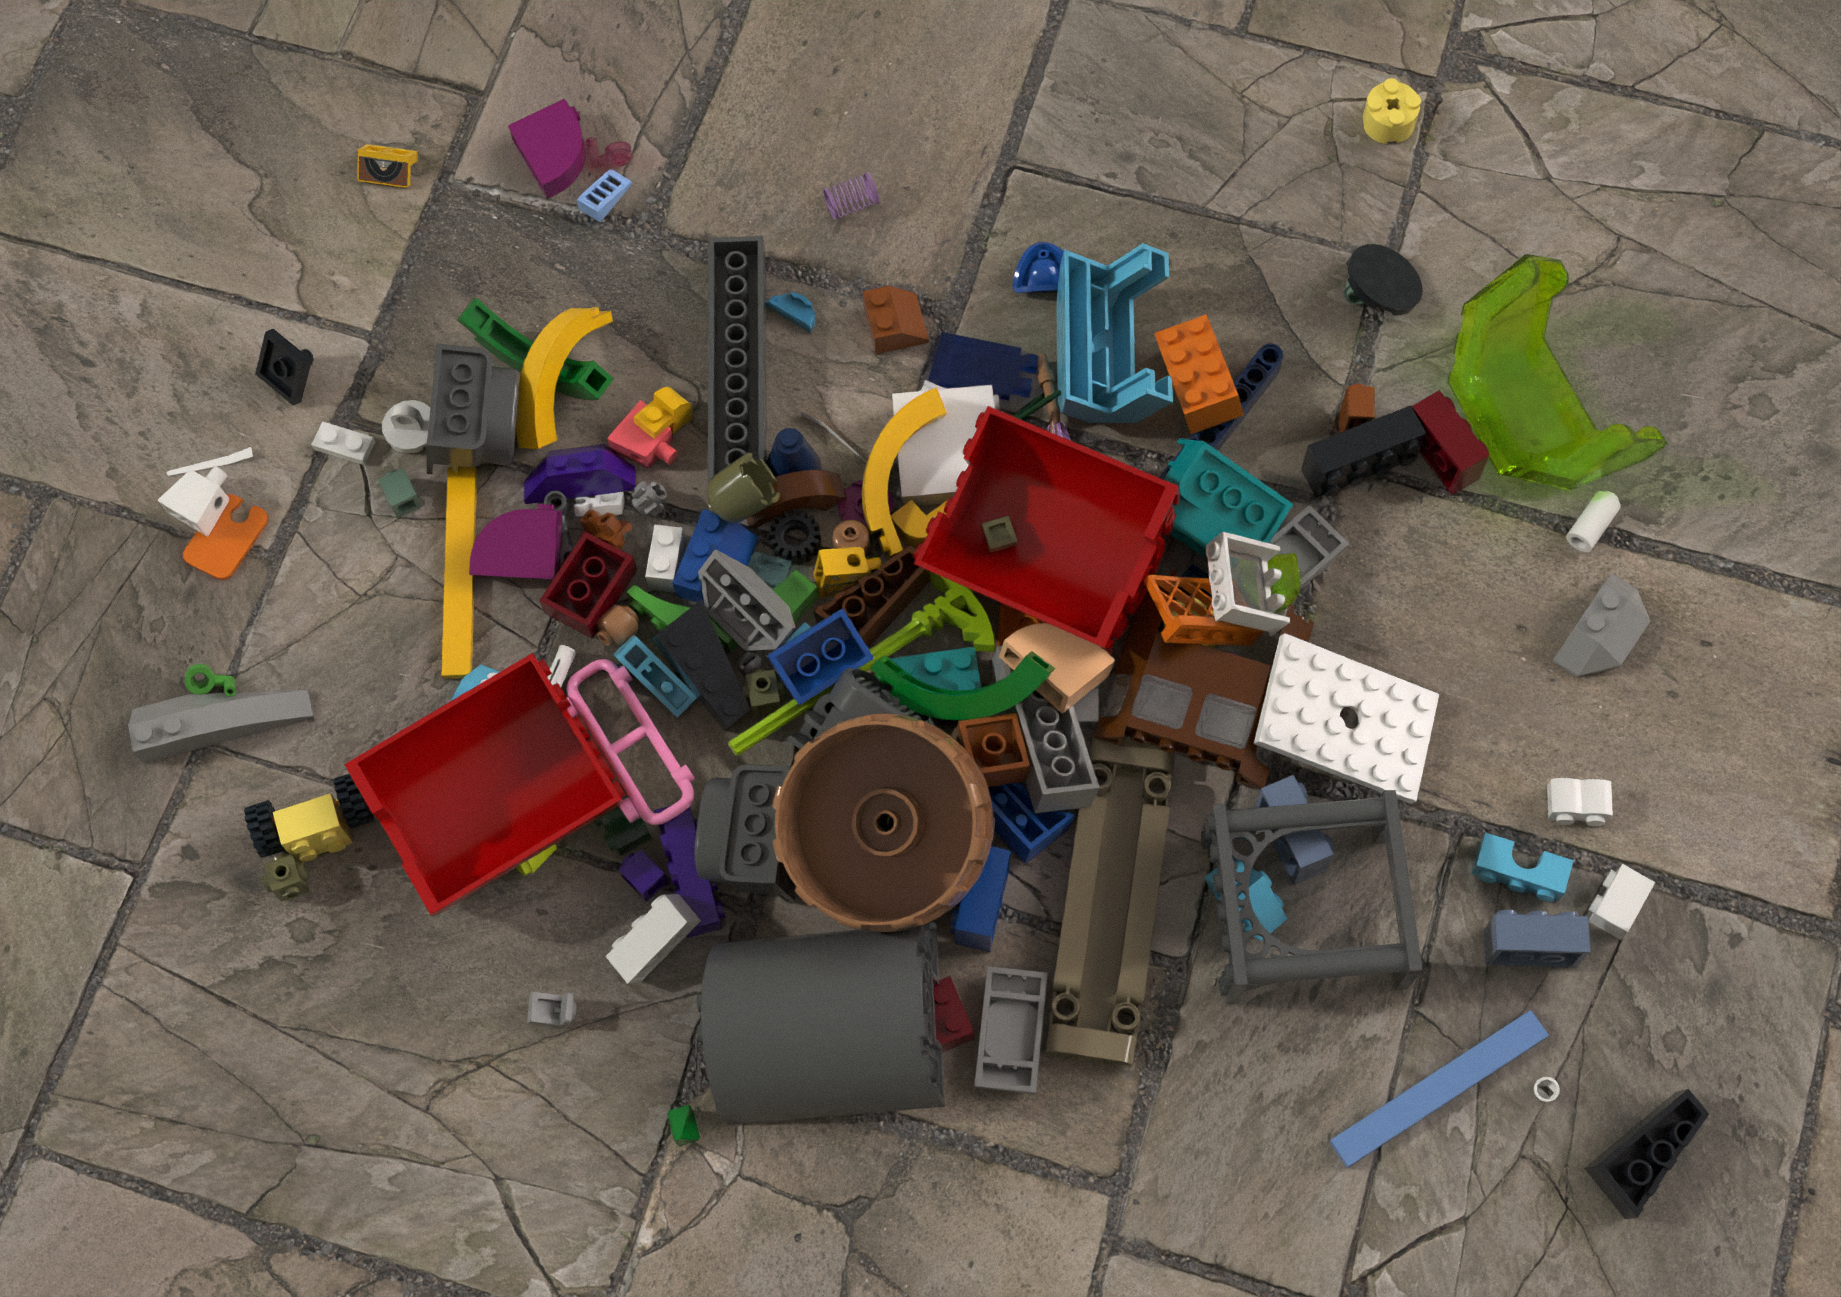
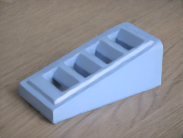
(599, 211)

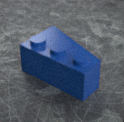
(1020, 826)

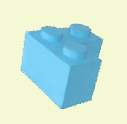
(1264, 901)

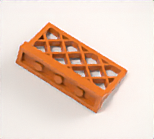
(1188, 627)

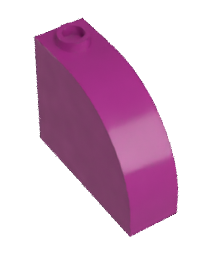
(551, 146)
(520, 544)

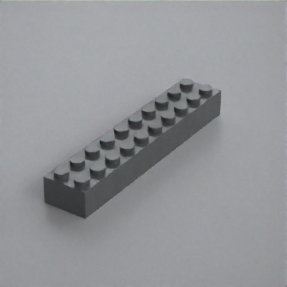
(736, 351)

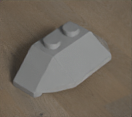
(744, 604)
(1605, 630)

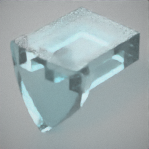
(770, 568)

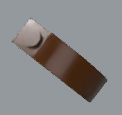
(802, 490)

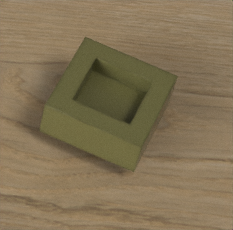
(999, 534)

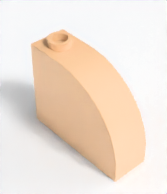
(1077, 662)

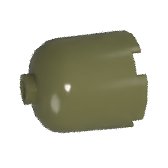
(742, 489)

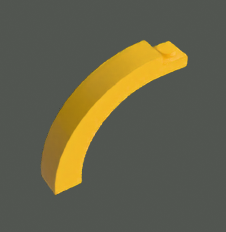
(541, 371)
(905, 423)

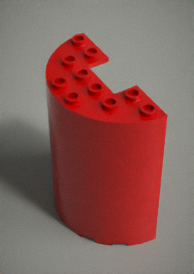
(1080, 523)
(485, 783)

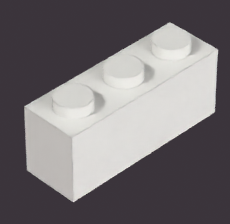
(652, 937)

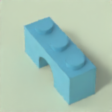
(1496, 864)

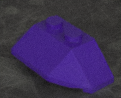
(579, 473)

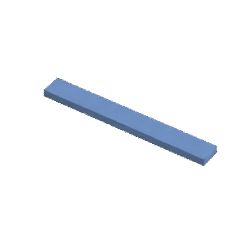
(1438, 1089)

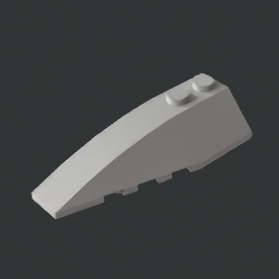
(210, 719)

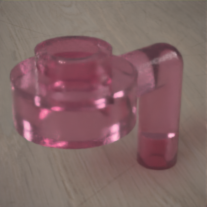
(615, 153)

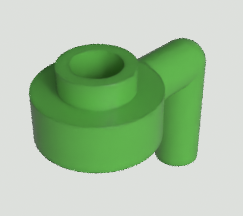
(210, 680)

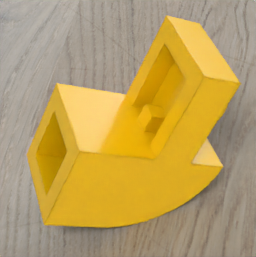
(665, 411)
(912, 523)

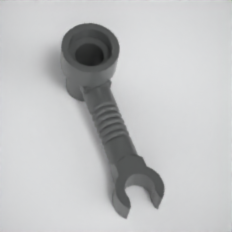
(558, 498)

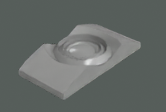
(1313, 542)
(1011, 1030)

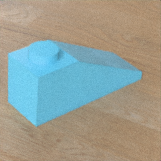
(655, 675)

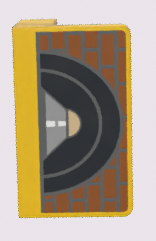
(385, 165)

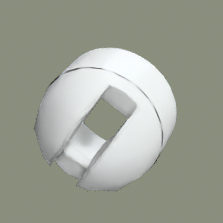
(1551, 1084)

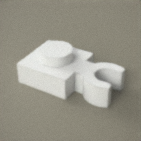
(601, 504)

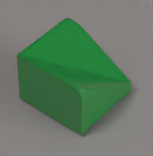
(683, 1125)

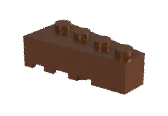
(880, 596)

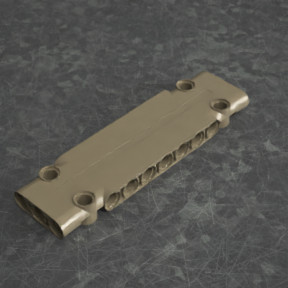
(1111, 905)

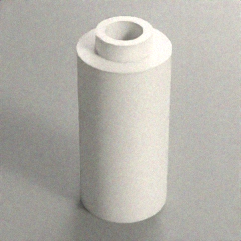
(1593, 521)

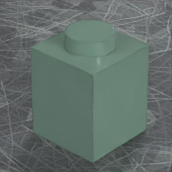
(399, 492)

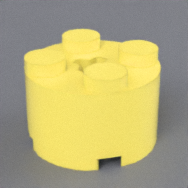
(1391, 112)

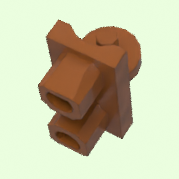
(606, 527)

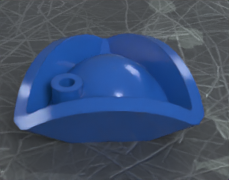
(1038, 269)

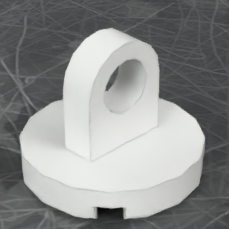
(407, 426)

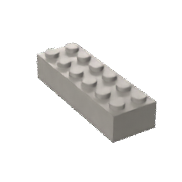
(1057, 754)

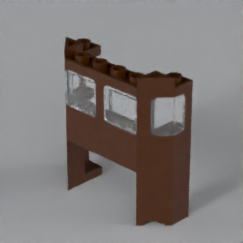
(1191, 697)

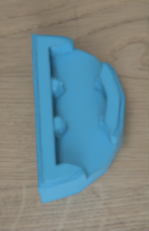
(794, 308)

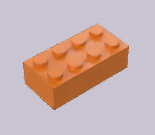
(1199, 374)

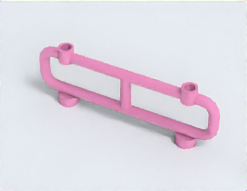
(634, 805)

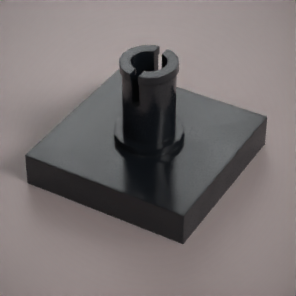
(284, 366)

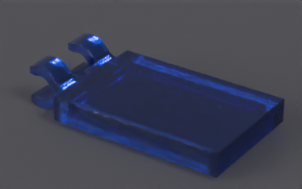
(978, 362)

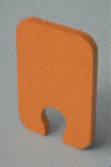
(227, 543)

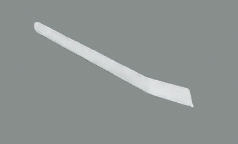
(832, 432)
(238, 456)

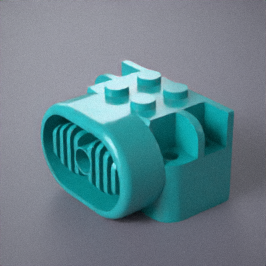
(1220, 498)

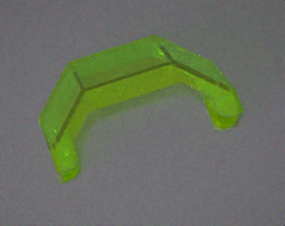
(1520, 392)

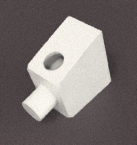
(197, 499)

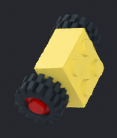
(309, 826)

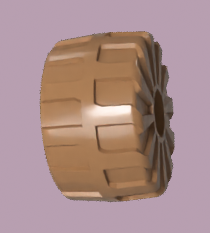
(833, 831)

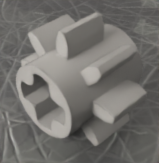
(649, 498)

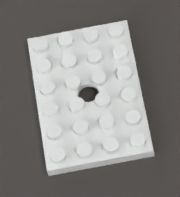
(1305, 723)

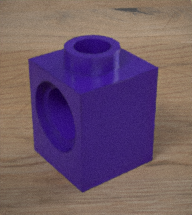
(642, 874)

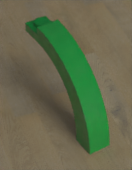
(576, 378)
(963, 704)

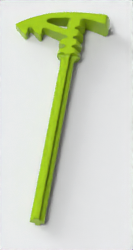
(947, 610)

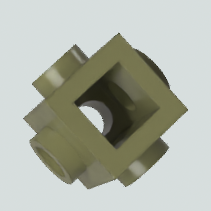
(763, 691)
(286, 877)

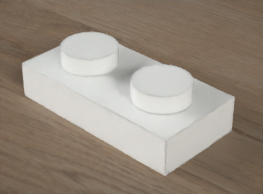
(343, 443)

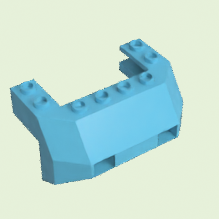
(1099, 338)

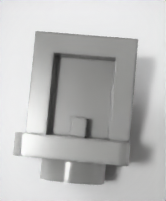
(551, 1009)

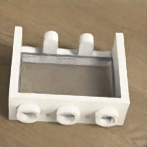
(1243, 582)

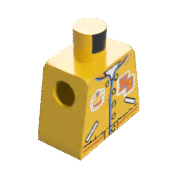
(841, 569)

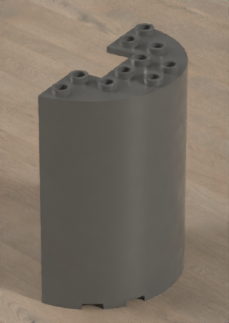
(822, 1025)

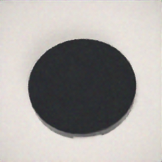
(1384, 279)

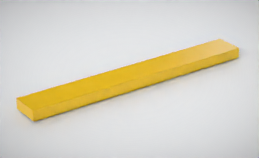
(458, 584)

